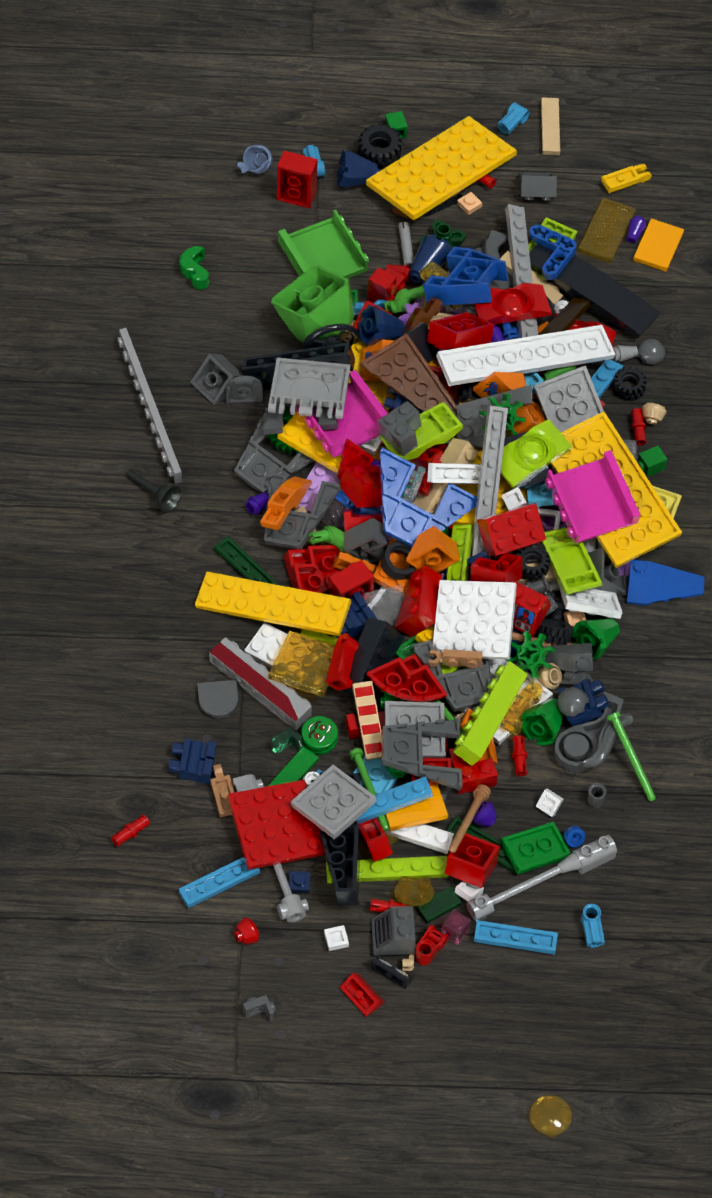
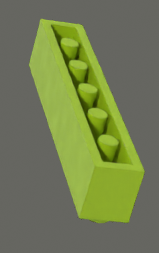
(489, 713)

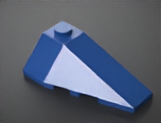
(656, 582)

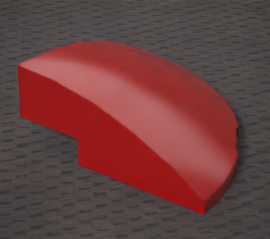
(311, 567)
(407, 680)

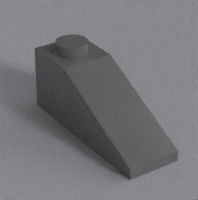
(572, 657)

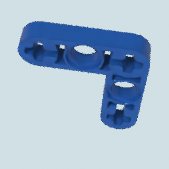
(558, 248)

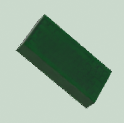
(440, 904)

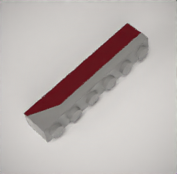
(254, 679)

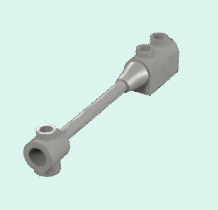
(581, 859)
(291, 906)

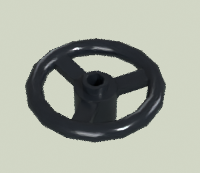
(331, 340)

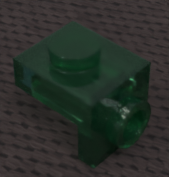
(285, 739)

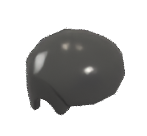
(651, 351)
(572, 701)

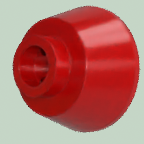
(246, 931)

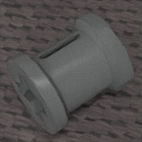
(539, 585)

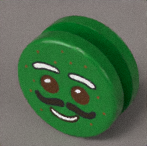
(319, 735)

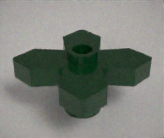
(444, 232)

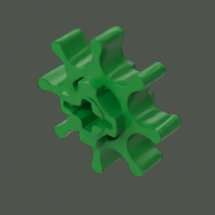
(511, 415)
(535, 660)

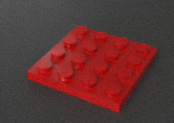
(271, 828)

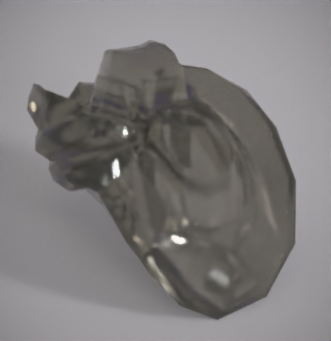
(334, 514)

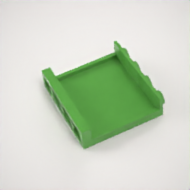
(326, 245)

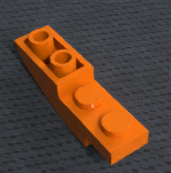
(283, 500)

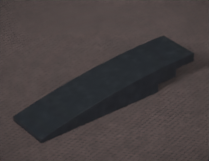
(607, 297)

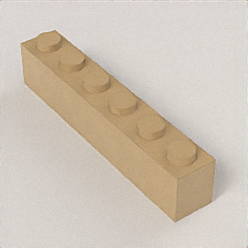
(457, 453)

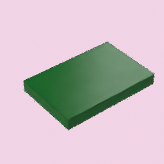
(535, 848)

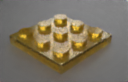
(303, 664)

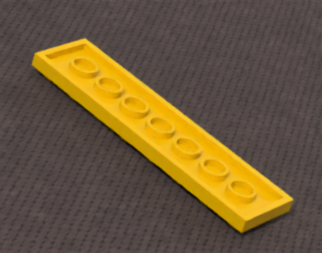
(273, 603)

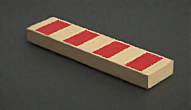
(368, 719)

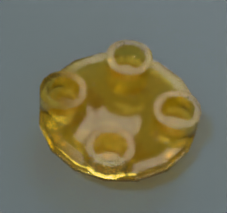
(414, 891)
(550, 1115)

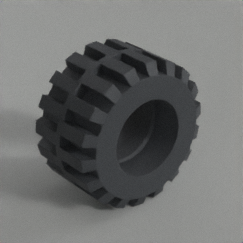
(380, 137)

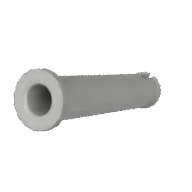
(406, 244)

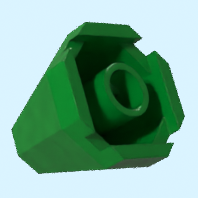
(598, 632)
(542, 722)

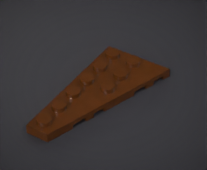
(409, 375)

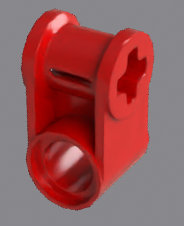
(432, 942)

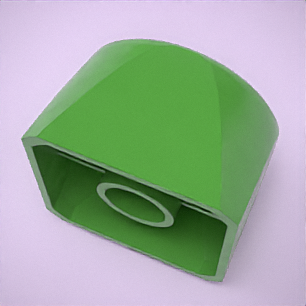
(315, 301)

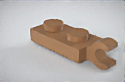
(456, 658)
(221, 788)

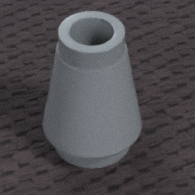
(624, 353)

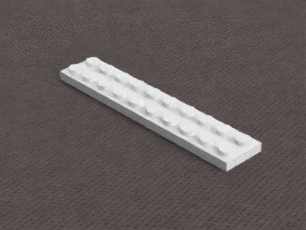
(526, 354)

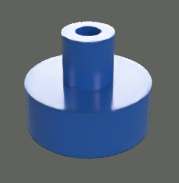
(574, 836)

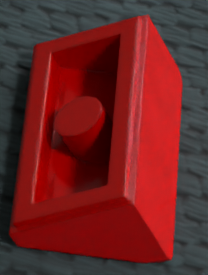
(361, 994)

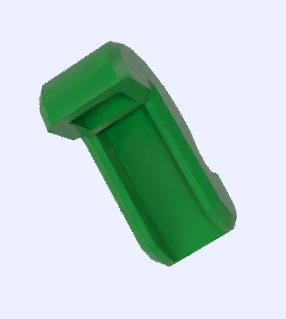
(191, 269)

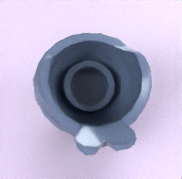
(256, 159)

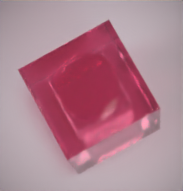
(456, 926)

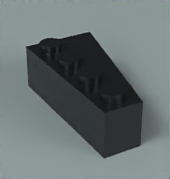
(375, 648)
(344, 863)

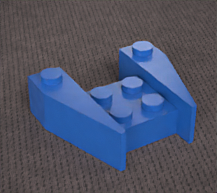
(468, 278)

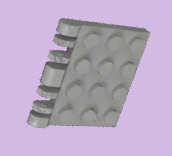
(310, 386)

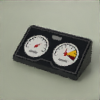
(391, 972)

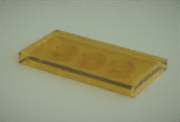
(606, 230)

